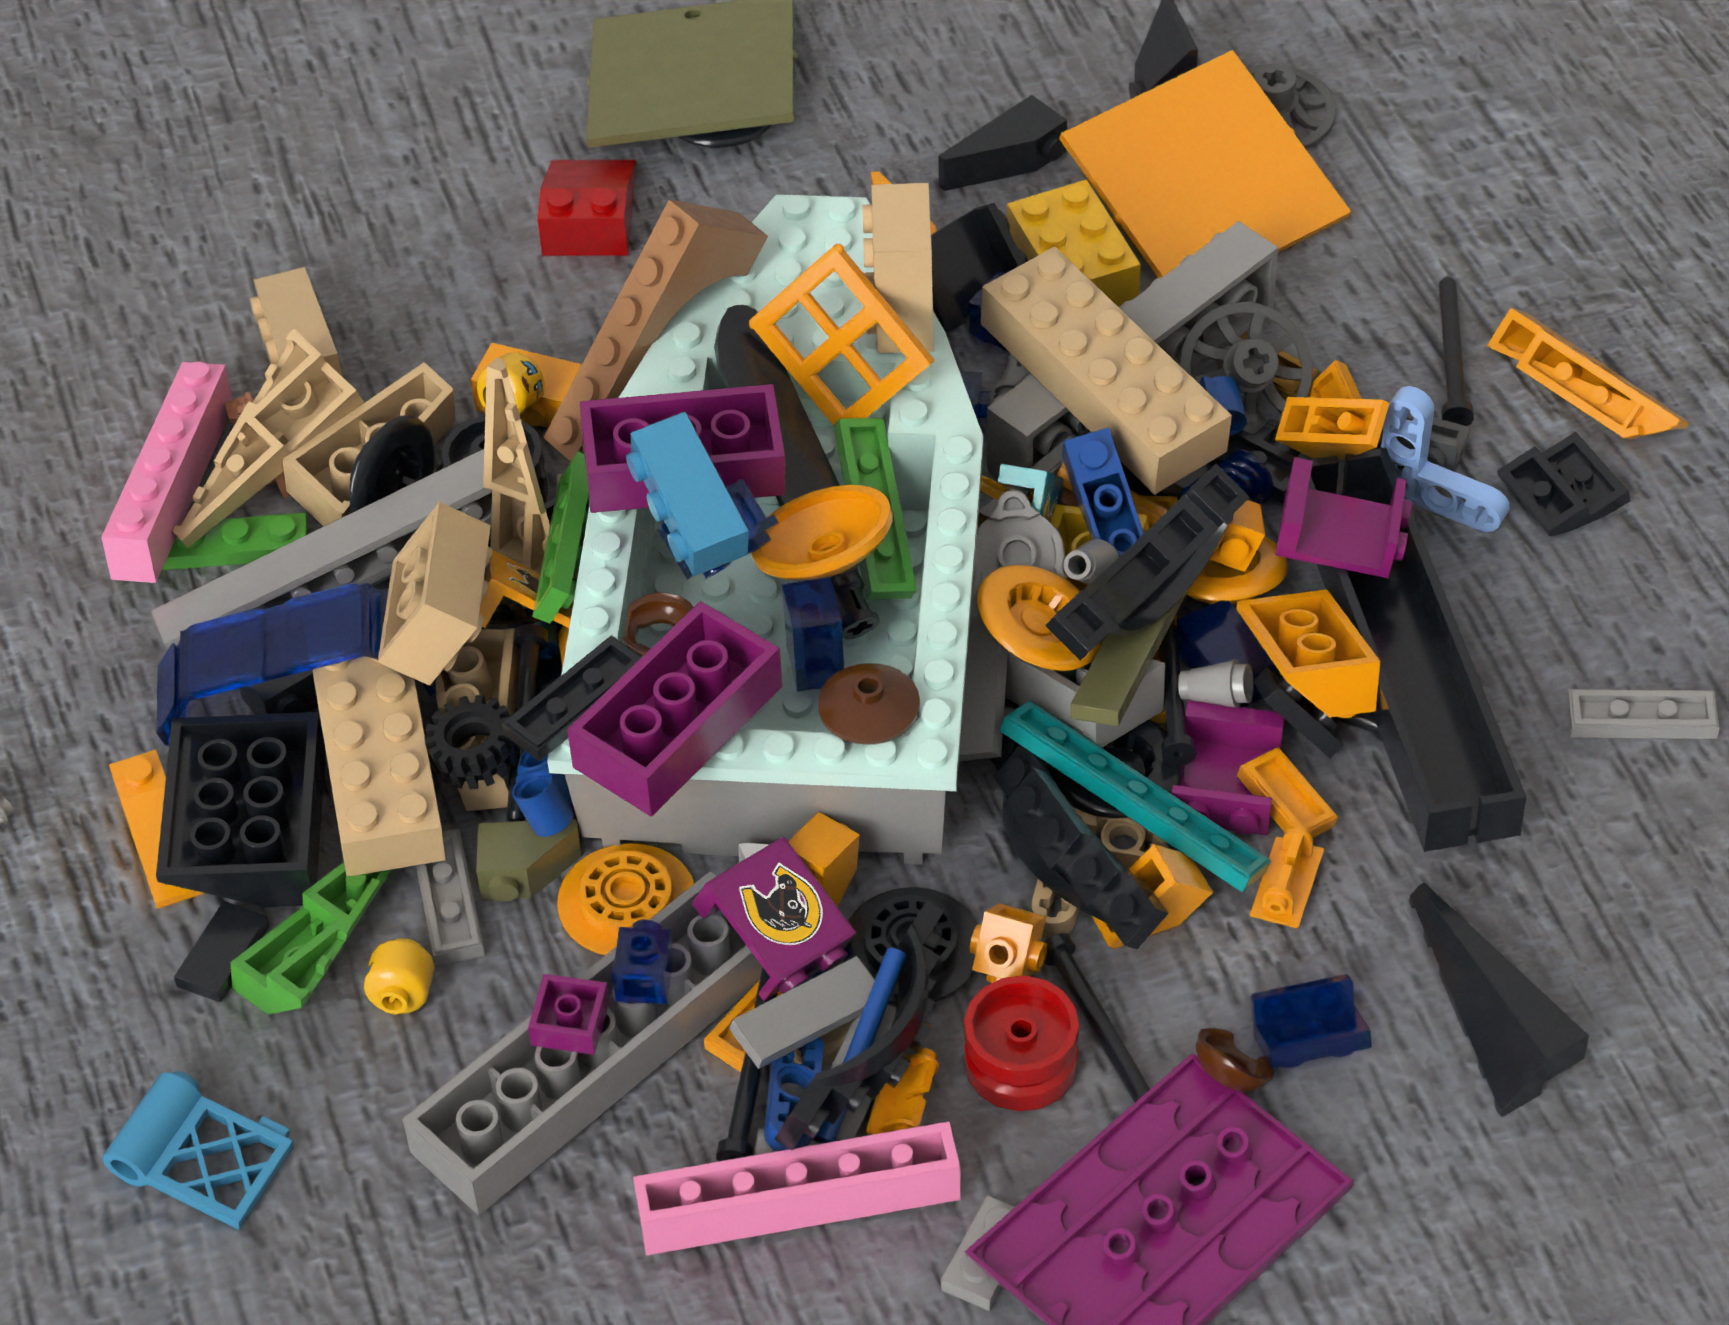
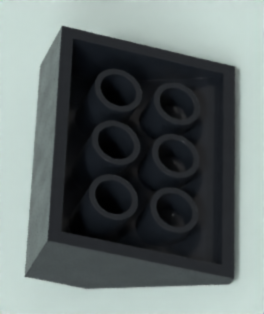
(243, 806)

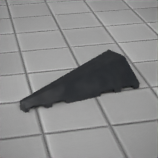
(1509, 1020)

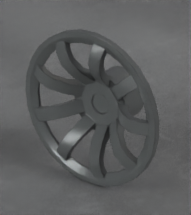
(1283, 91)
(1251, 360)

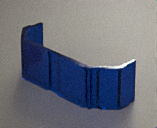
(268, 646)

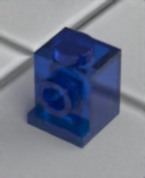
(645, 955)

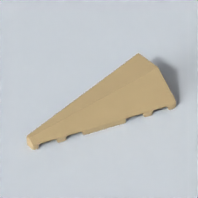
(291, 408)
(518, 509)

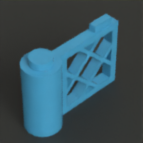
(163, 1127)

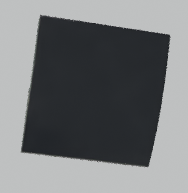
(1564, 485)

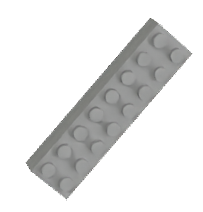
(1227, 270)
(529, 1100)

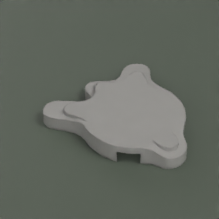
(1015, 537)

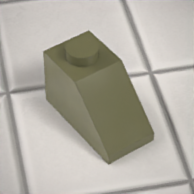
(518, 862)

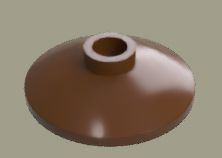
(869, 703)

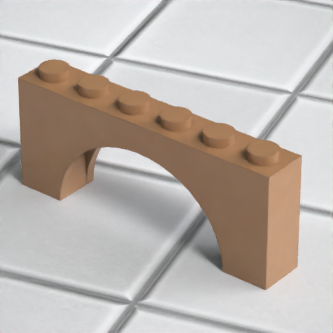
(681, 258)

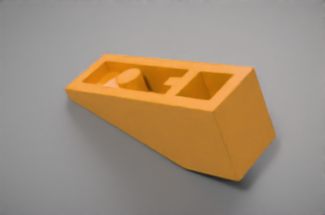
(1331, 425)
(141, 794)

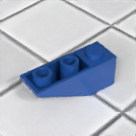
(1102, 489)

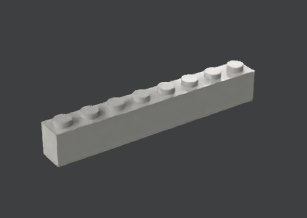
(341, 553)

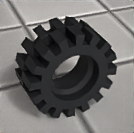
(477, 762)

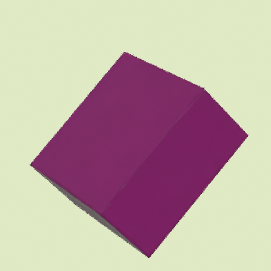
(569, 1014)

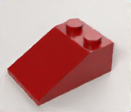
(586, 207)

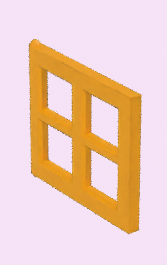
(840, 340)

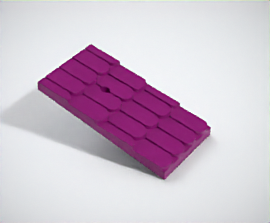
(1128, 1235)

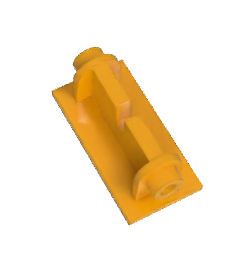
(1288, 878)
(904, 1105)

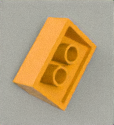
(1316, 650)

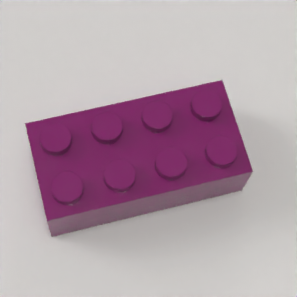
(734, 425)
(675, 708)

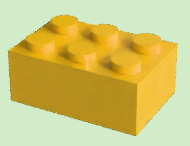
(1082, 231)

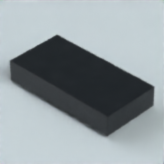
(227, 936)

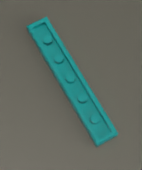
(1135, 796)

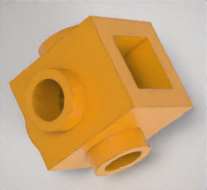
(1008, 943)

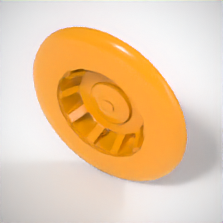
(1229, 584)
(1017, 606)
(624, 889)

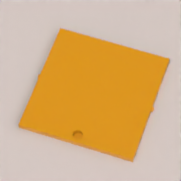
(1199, 161)

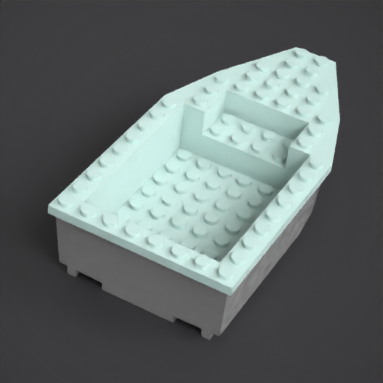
(784, 758)

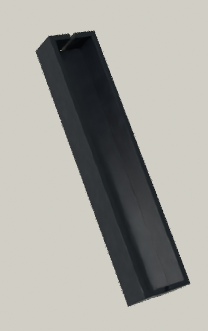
(1428, 693)

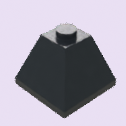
(1165, 52)

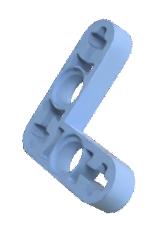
(1424, 475)

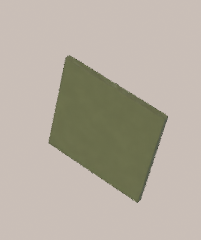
(691, 71)

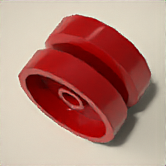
(1021, 1043)

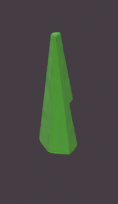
(294, 956)

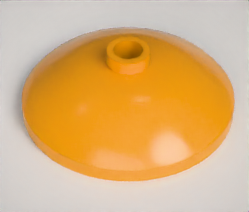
(825, 533)

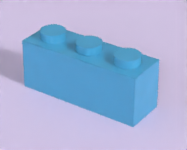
(687, 494)

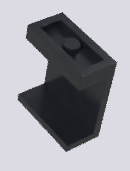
(966, 258)

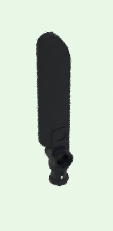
(748, 361)

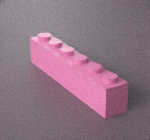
(167, 473)
(797, 1188)

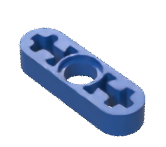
(780, 1102)

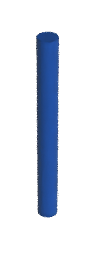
(868, 1024)

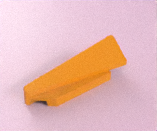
(1581, 378)

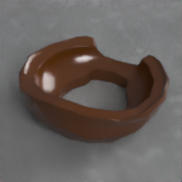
(652, 610)
(1228, 1064)

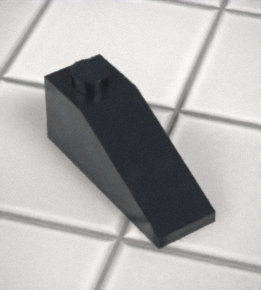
(1006, 147)

